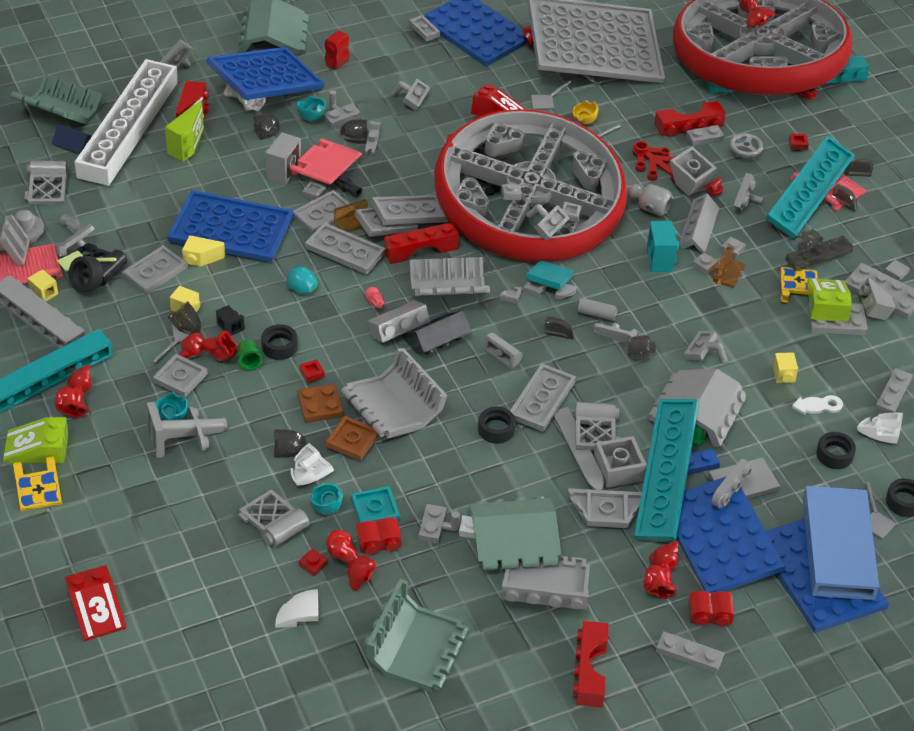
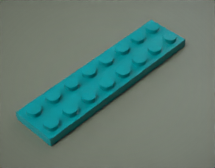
(810, 187)
(666, 470)

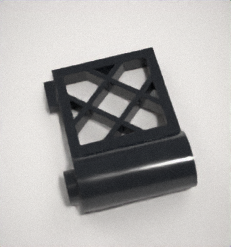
(110, 268)

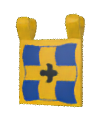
(795, 281)
(37, 488)

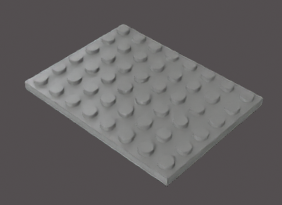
(595, 39)

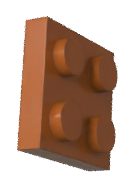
(320, 403)
(352, 438)

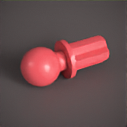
(374, 297)

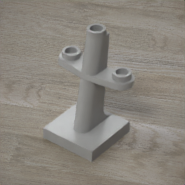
(14, 240)
(166, 429)

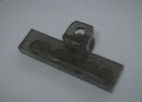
(817, 250)

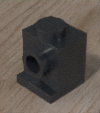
(230, 320)

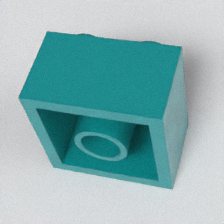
(662, 246)

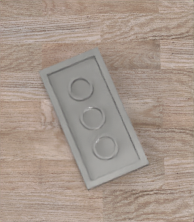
(408, 209)
(345, 248)
(901, 293)
(542, 397)

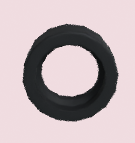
(95, 274)
(279, 331)
(493, 435)
(838, 439)
(894, 504)

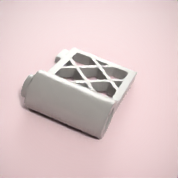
(47, 172)
(595, 416)
(282, 525)

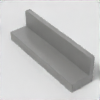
(699, 223)

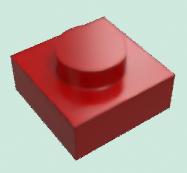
(798, 141)
(312, 371)
(313, 562)

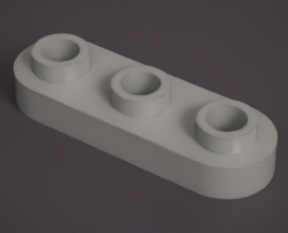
(731, 483)

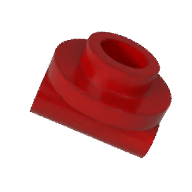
(715, 188)

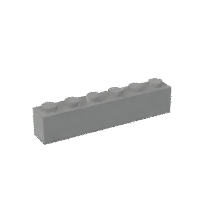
(38, 313)

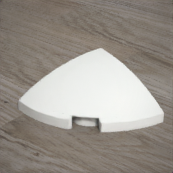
(882, 428)
(309, 466)
(300, 608)

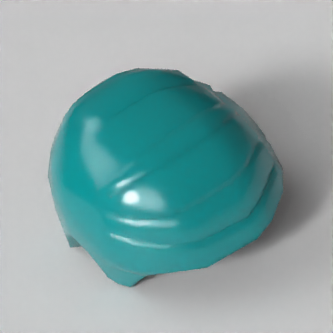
(312, 108)
(301, 280)
(172, 407)
(326, 499)

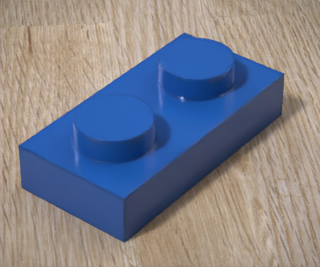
(703, 461)

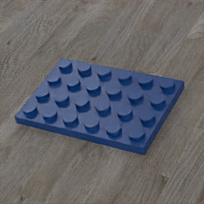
(477, 30)
(265, 73)
(242, 225)
(724, 543)
(817, 610)

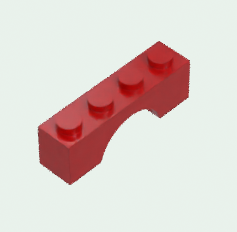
(671, 122)
(402, 245)
(590, 685)

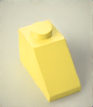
(202, 251)

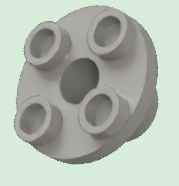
(31, 224)

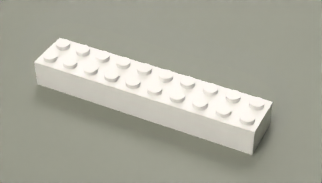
(126, 122)

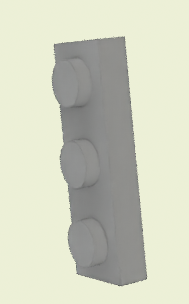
(894, 391)
(690, 652)

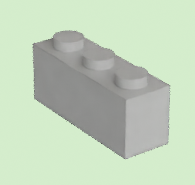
(398, 321)

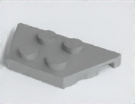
(605, 507)

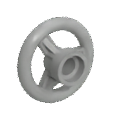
(745, 148)

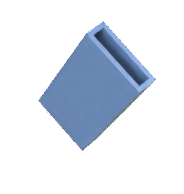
(840, 543)

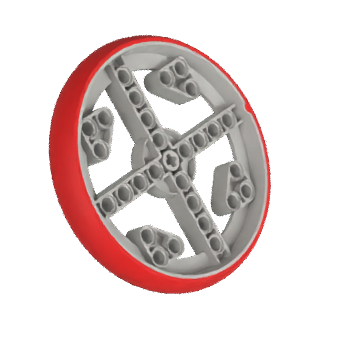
(764, 75)
(503, 133)

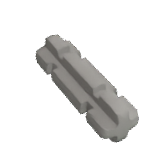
(71, 224)

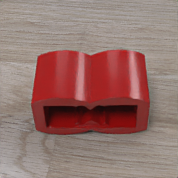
(336, 49)
(378, 535)
(711, 608)

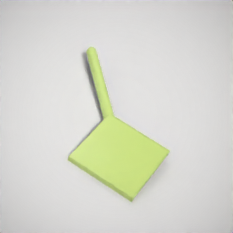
(66, 261)

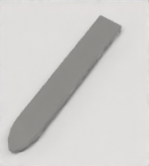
(583, 457)

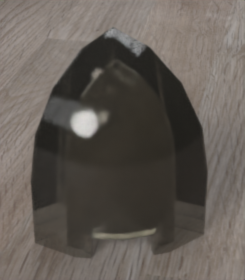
(266, 126)
(355, 131)
(859, 167)
(845, 197)
(186, 319)
(558, 327)
(288, 443)

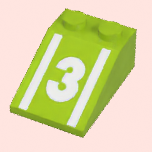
(185, 132)
(829, 299)
(37, 441)

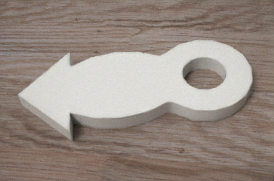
(818, 405)

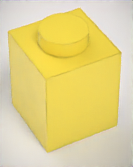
(43, 285)
(181, 296)
(785, 367)

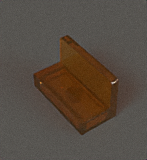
(345, 218)
(728, 270)

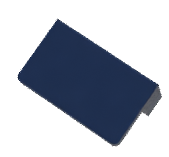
(70, 138)

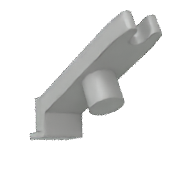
(373, 137)
(76, 238)
(614, 332)

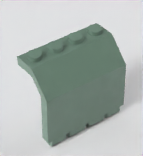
(275, 23)
(64, 99)
(515, 533)
(414, 641)

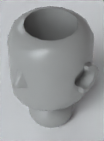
(651, 198)

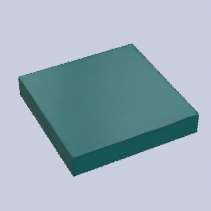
(550, 274)
(375, 505)

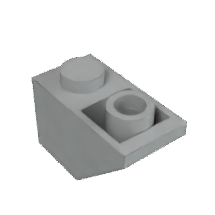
(876, 300)

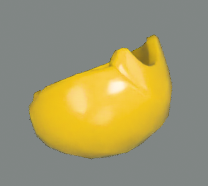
(585, 112)

